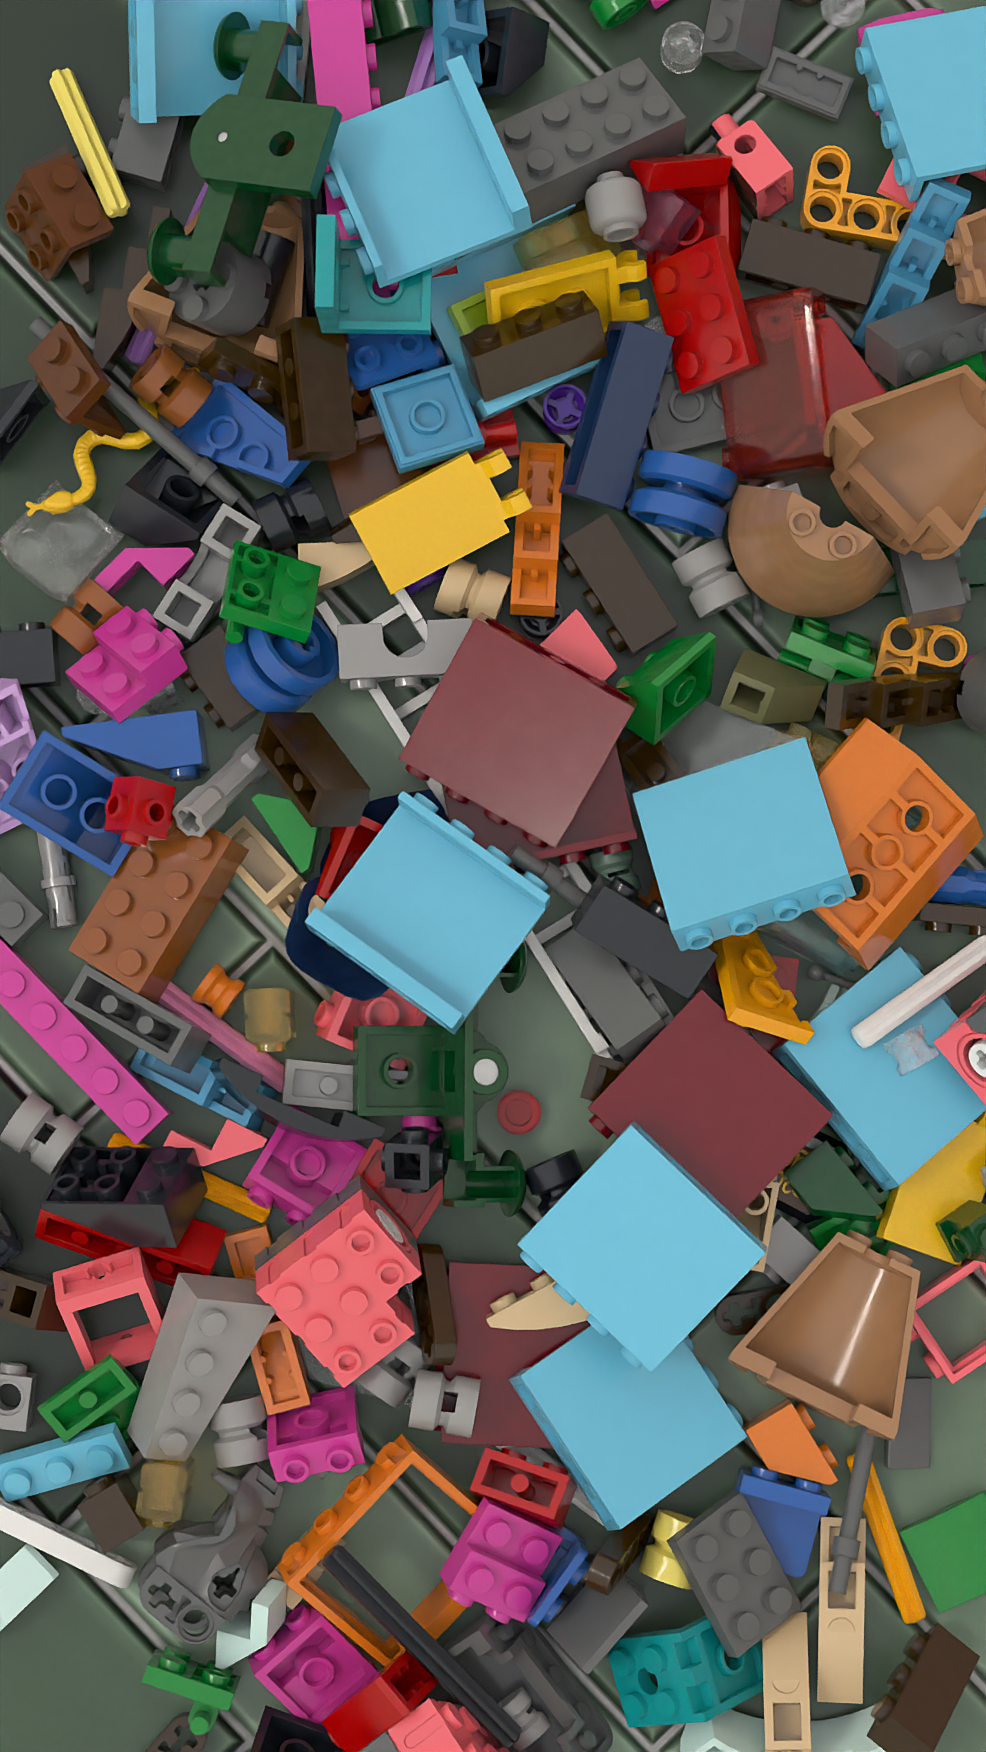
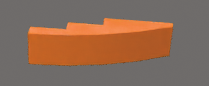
(537, 530)
(277, 1352)

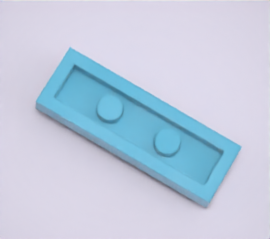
(62, 1464)

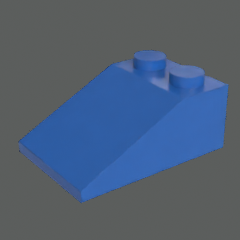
(161, 742)
(65, 801)

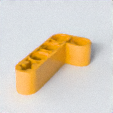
(845, 205)
(919, 655)

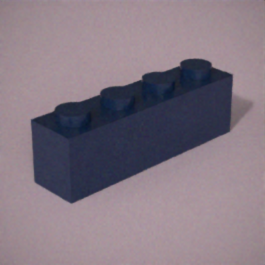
(617, 415)

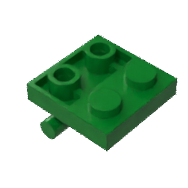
(268, 593)
(827, 651)
(205, 1684)

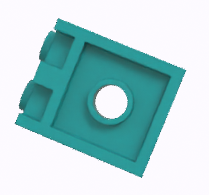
(347, 297)
(689, 1674)

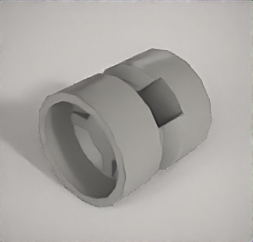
(709, 576)
(28, 1125)
(391, 1383)
(428, 1400)
(240, 1431)

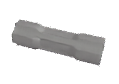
(208, 802)

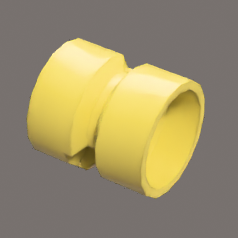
(658, 1558)

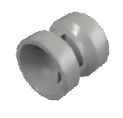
(532, 1722)

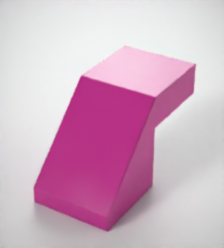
(161, 563)

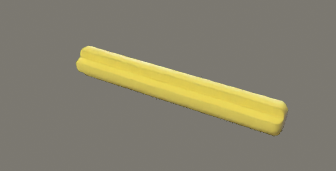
(89, 143)

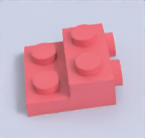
(342, 1013)

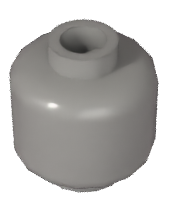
(615, 207)

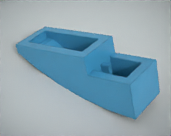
(199, 1087)

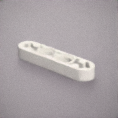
(65, 1545)

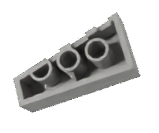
(195, 1360)

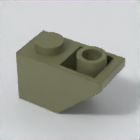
(771, 691)

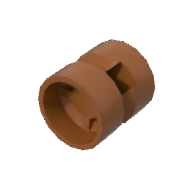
(182, 396)
(71, 622)

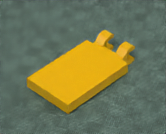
(594, 274)
(437, 518)
(936, 1191)

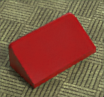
(682, 171)

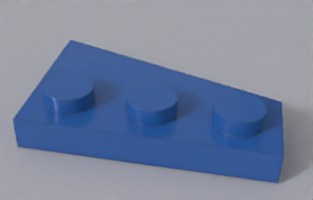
(240, 436)

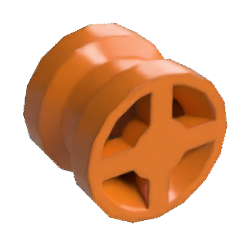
(218, 991)

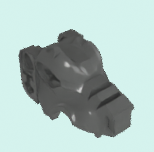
(199, 1551)

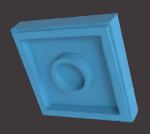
(426, 418)

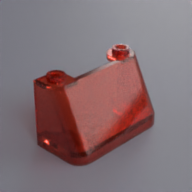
(782, 405)

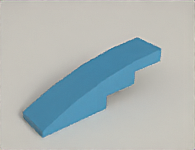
(457, 32)
(916, 253)

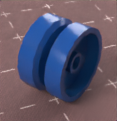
(682, 494)
(279, 671)

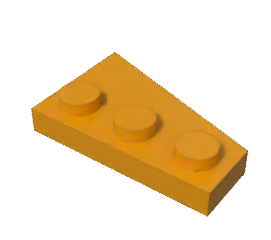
(752, 992)

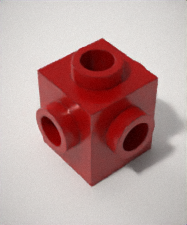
(139, 810)

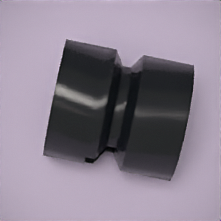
(291, 514)
(553, 1178)

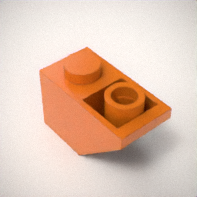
(787, 1446)

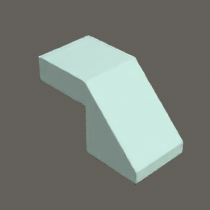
(22, 1581)
(252, 1628)

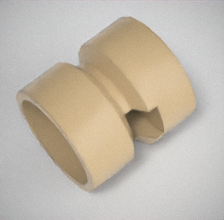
(471, 592)

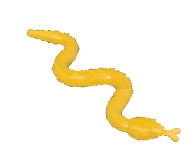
(64, 501)

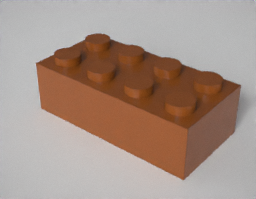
(157, 908)

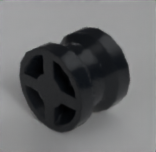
(542, 629)

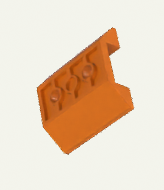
(868, 793)

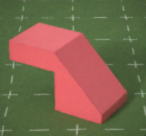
(232, 1141)

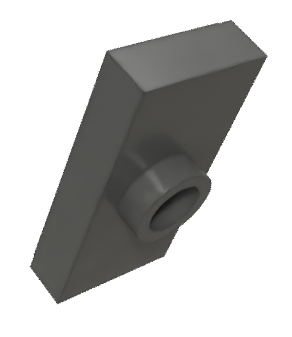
(804, 84)

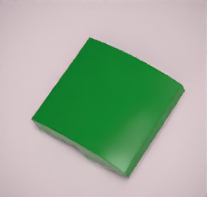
(93, 1400)
(951, 1551)

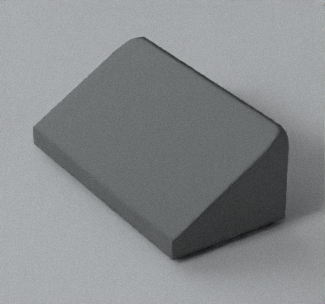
(912, 1442)

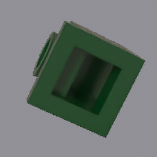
(965, 1231)

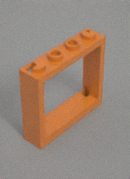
(435, 1611)

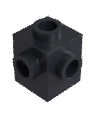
(402, 1167)

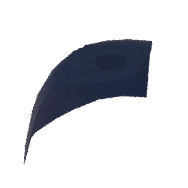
(325, 962)

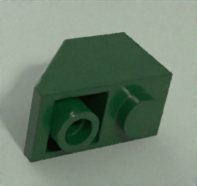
(830, 1188)

